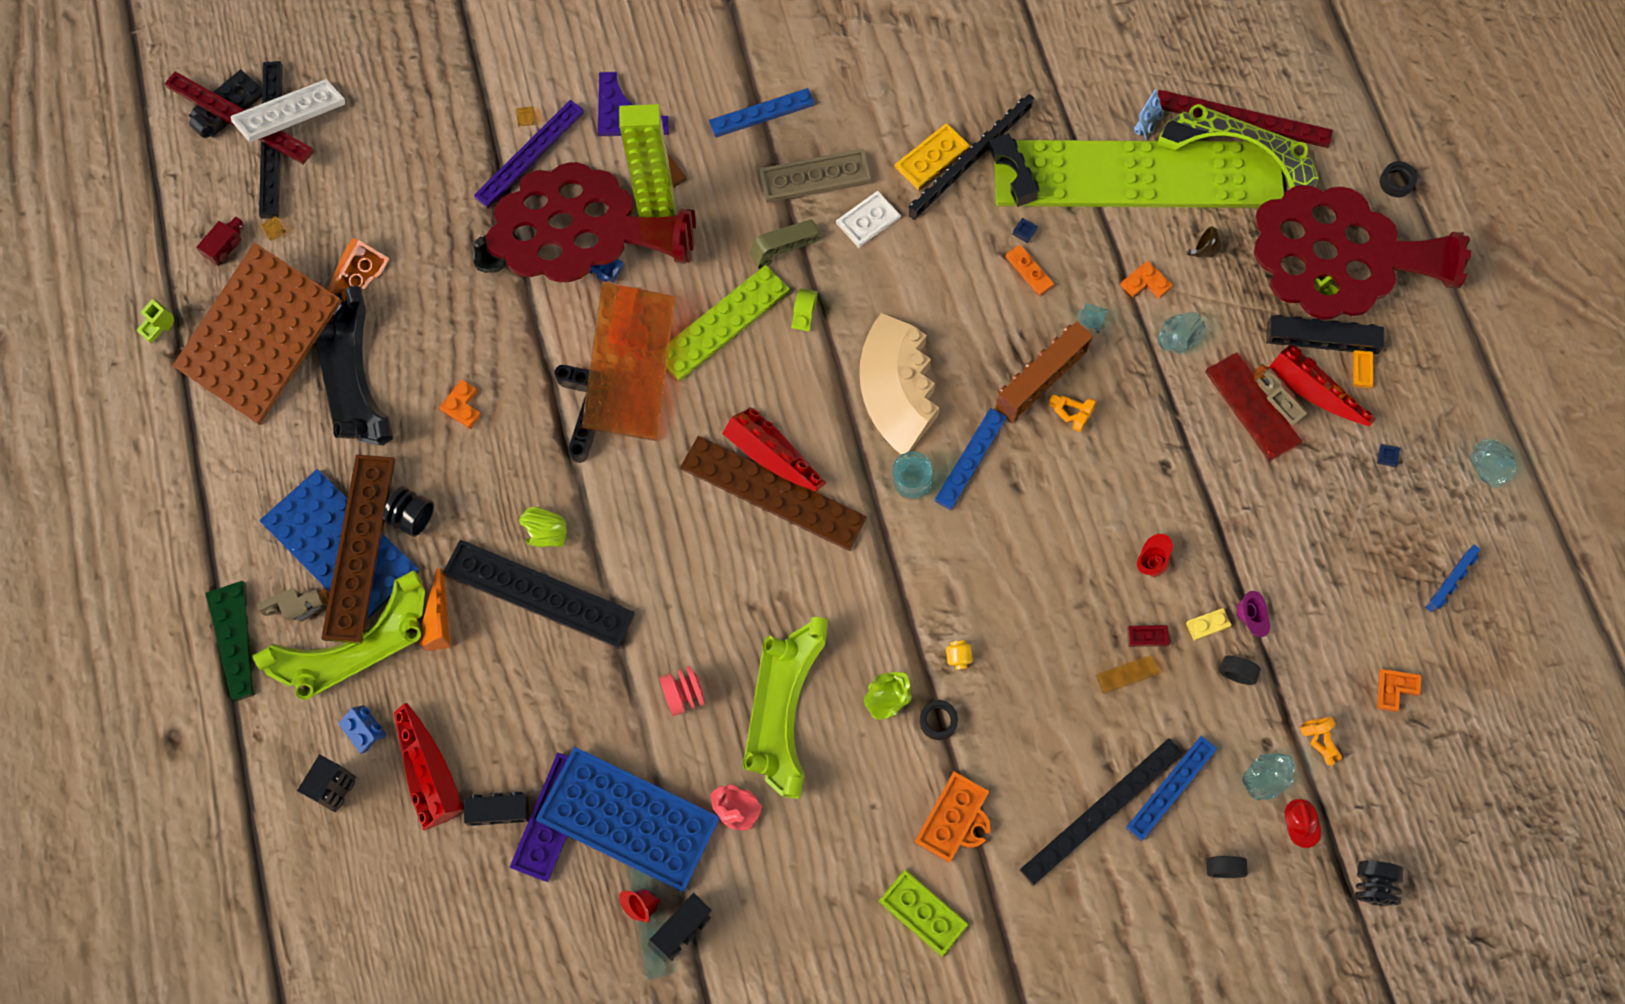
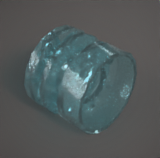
(911, 465)

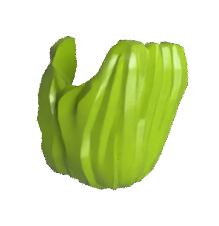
(544, 527)
(887, 695)

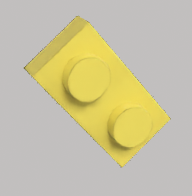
(1208, 624)

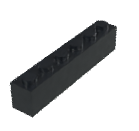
(1324, 334)

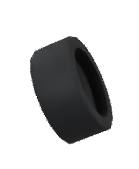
(1399, 167)
(1240, 670)
(941, 705)
(1227, 867)

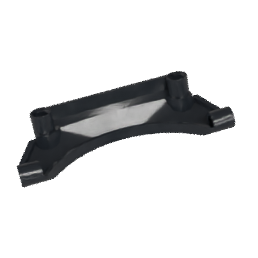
(344, 377)

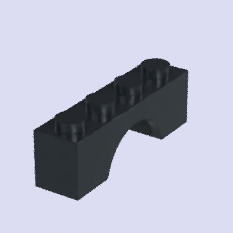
(1005, 152)

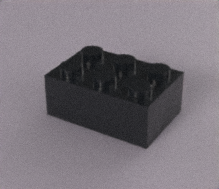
(327, 783)
(680, 928)

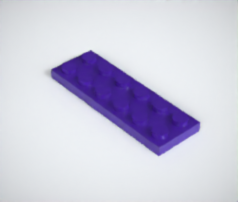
(540, 844)

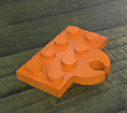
(954, 819)

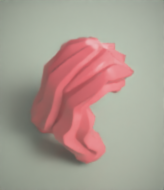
(736, 807)

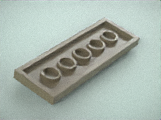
(815, 175)

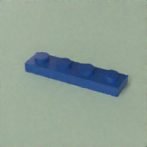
(1449, 585)

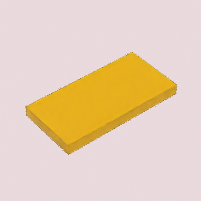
(932, 156)

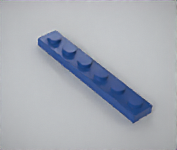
(761, 112)
(970, 459)
(1171, 788)

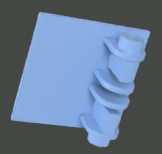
(1149, 116)

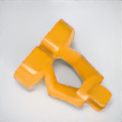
(1080, 419)
(1322, 726)

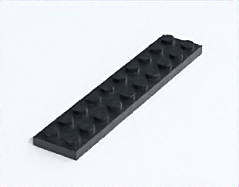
(539, 593)

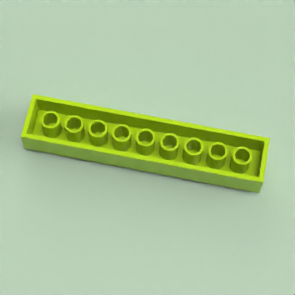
(647, 159)

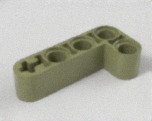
(782, 241)

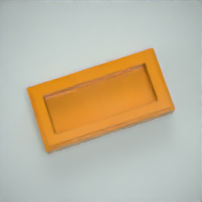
(1362, 369)

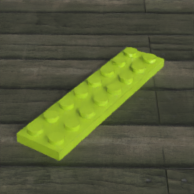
(724, 322)

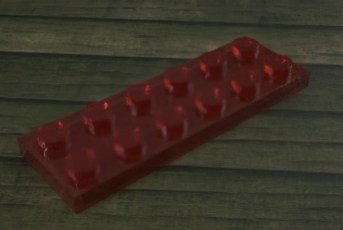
(1252, 408)

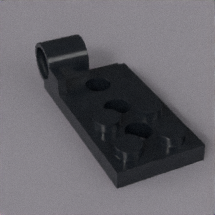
(210, 126)

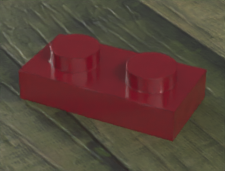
(1148, 636)

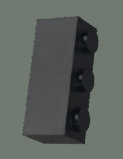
(496, 809)

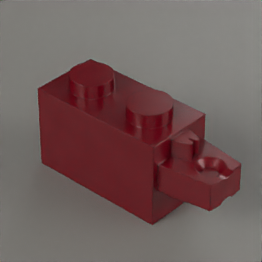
(221, 240)

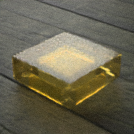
(526, 116)
(273, 228)

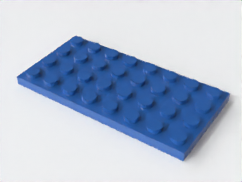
(311, 528)
(628, 819)

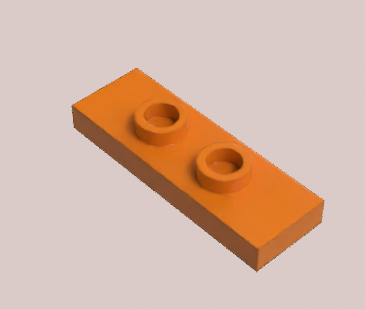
(1029, 270)

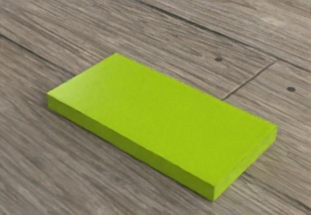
(923, 913)

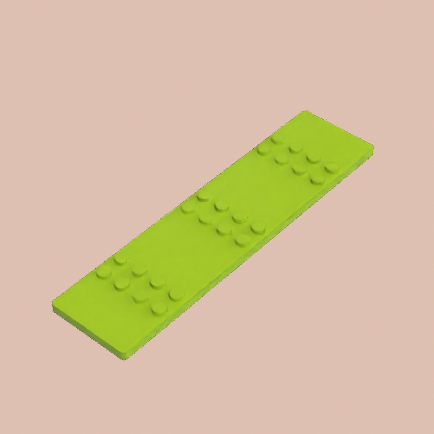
(1144, 174)

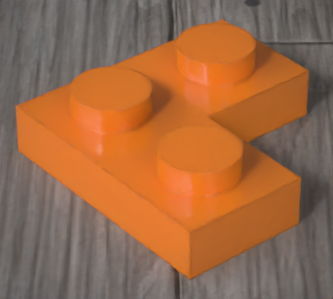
(1147, 277)
(456, 405)
(1393, 684)

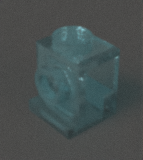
(1092, 316)

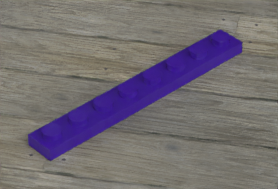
(529, 153)

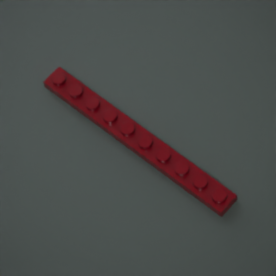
(224, 109)
(1288, 128)

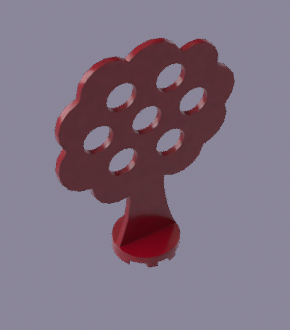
(616, 227)
(1437, 258)

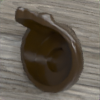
(1208, 244)

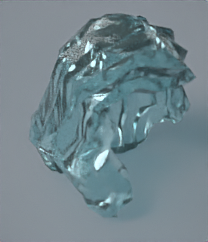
(1182, 332)
(1493, 462)
(1269, 776)

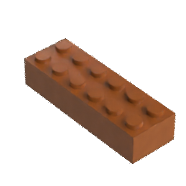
(1044, 371)

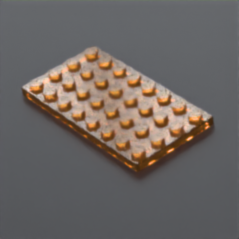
(628, 361)

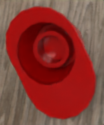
(1155, 555)
(1302, 823)
(639, 904)

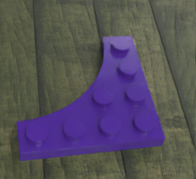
(608, 106)

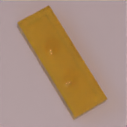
(1127, 674)

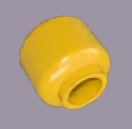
(959, 654)

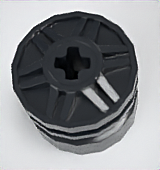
(408, 511)
(1378, 884)

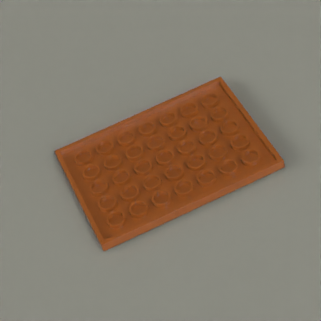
(257, 333)

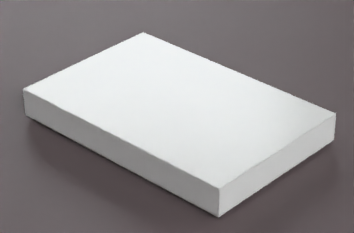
(868, 219)

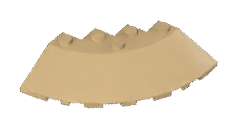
(895, 382)

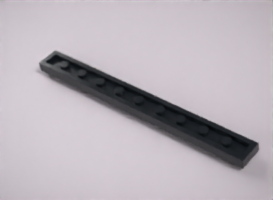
(270, 157)
(966, 160)
(1100, 812)

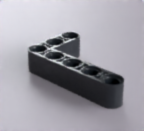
(571, 382)

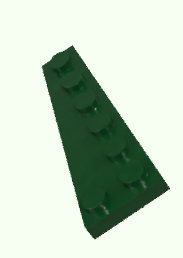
(230, 625)

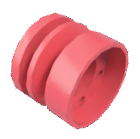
(682, 691)

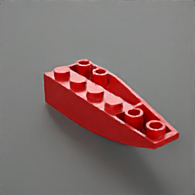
(1316, 386)
(771, 449)
(426, 771)

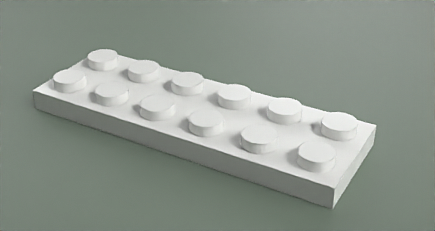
(287, 110)

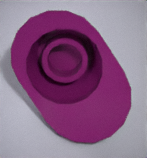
(1254, 614)

